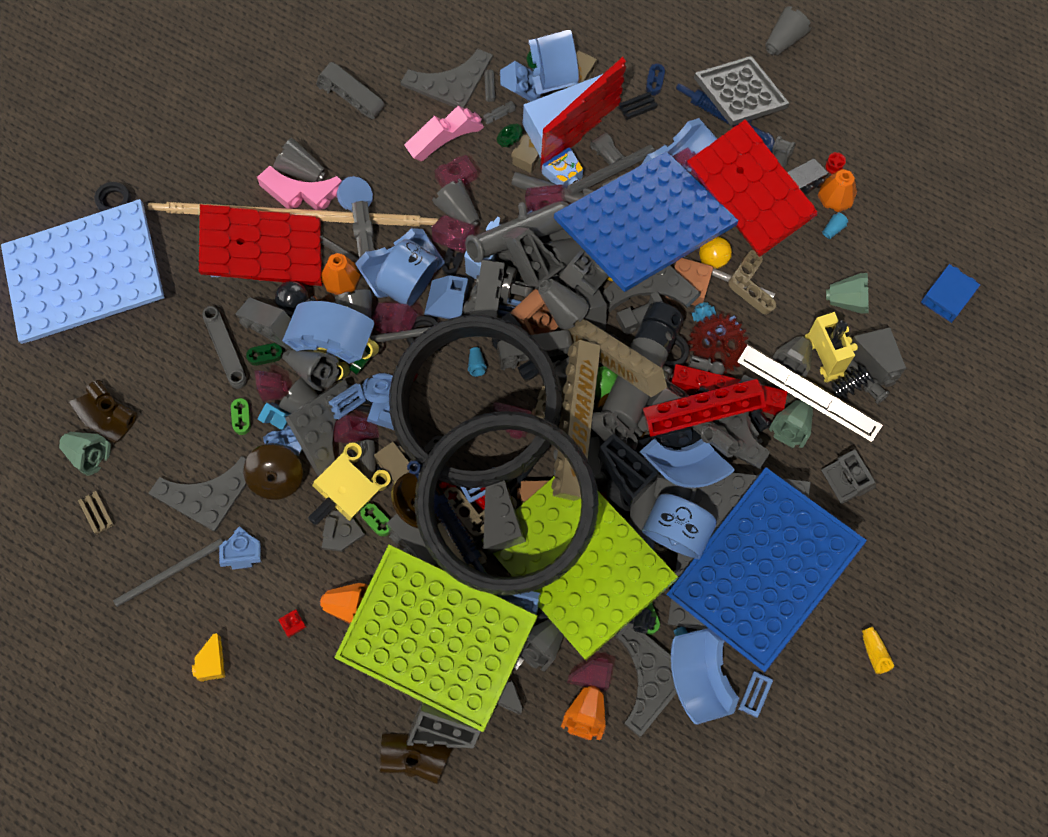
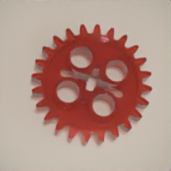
(730, 332)

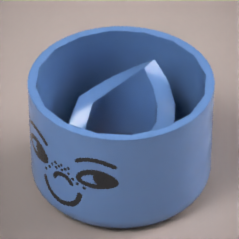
(406, 272)
(679, 525)

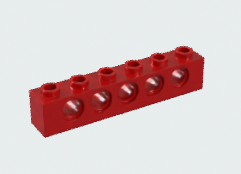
(692, 379)
(704, 407)

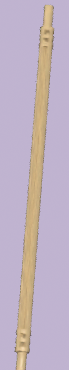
(329, 216)

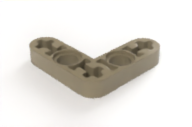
(744, 281)
(474, 517)

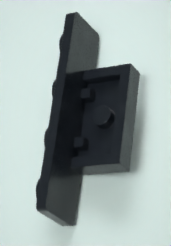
(673, 439)

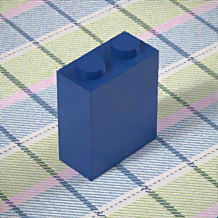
(950, 293)

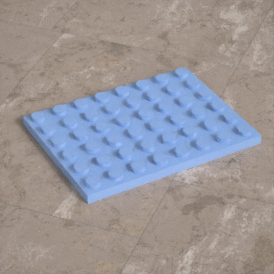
(81, 271)

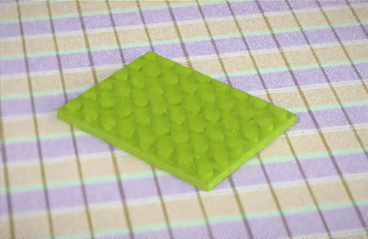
(607, 583)
(436, 638)

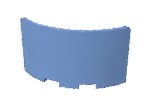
(555, 62)
(693, 135)
(371, 261)
(330, 327)
(689, 467)
(699, 677)

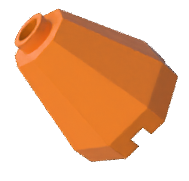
(838, 191)
(340, 274)
(343, 601)
(586, 714)

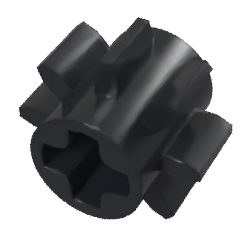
(643, 621)

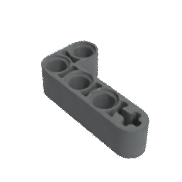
(350, 89)
(554, 344)

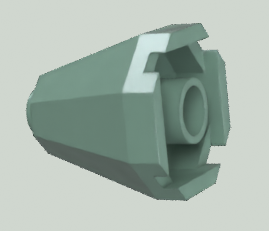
(850, 293)
(793, 424)
(85, 448)

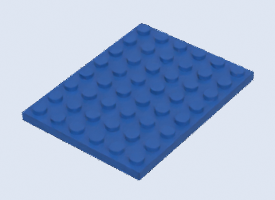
(645, 220)
(766, 569)

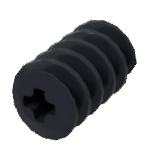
(851, 382)

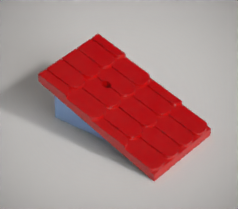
(567, 115)
(752, 187)
(259, 245)

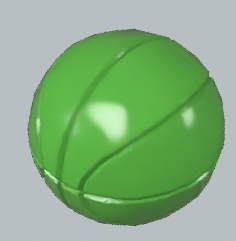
(604, 381)

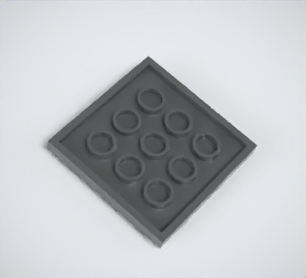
(741, 90)

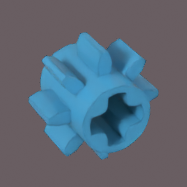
(703, 310)

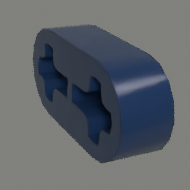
(651, 78)

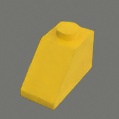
(209, 660)

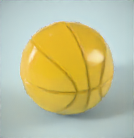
(716, 253)

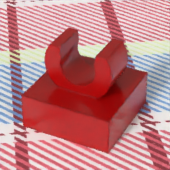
(292, 623)

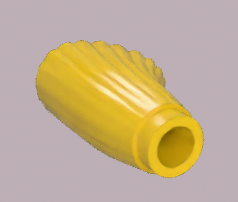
(877, 652)

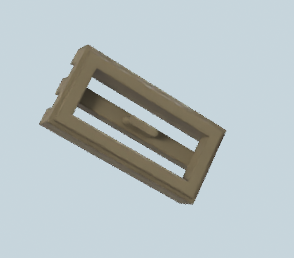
(89, 498)

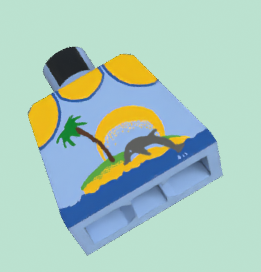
(563, 169)

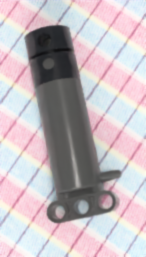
(626, 402)

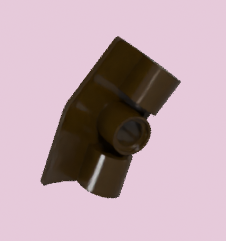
(108, 423)
(429, 759)

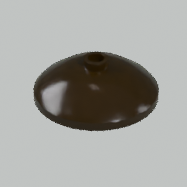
(273, 460)
(404, 497)

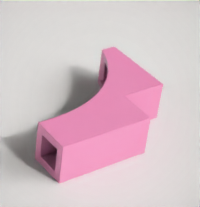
(441, 131)
(292, 192)

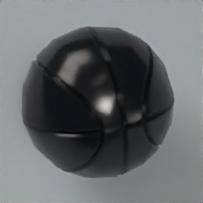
(290, 295)

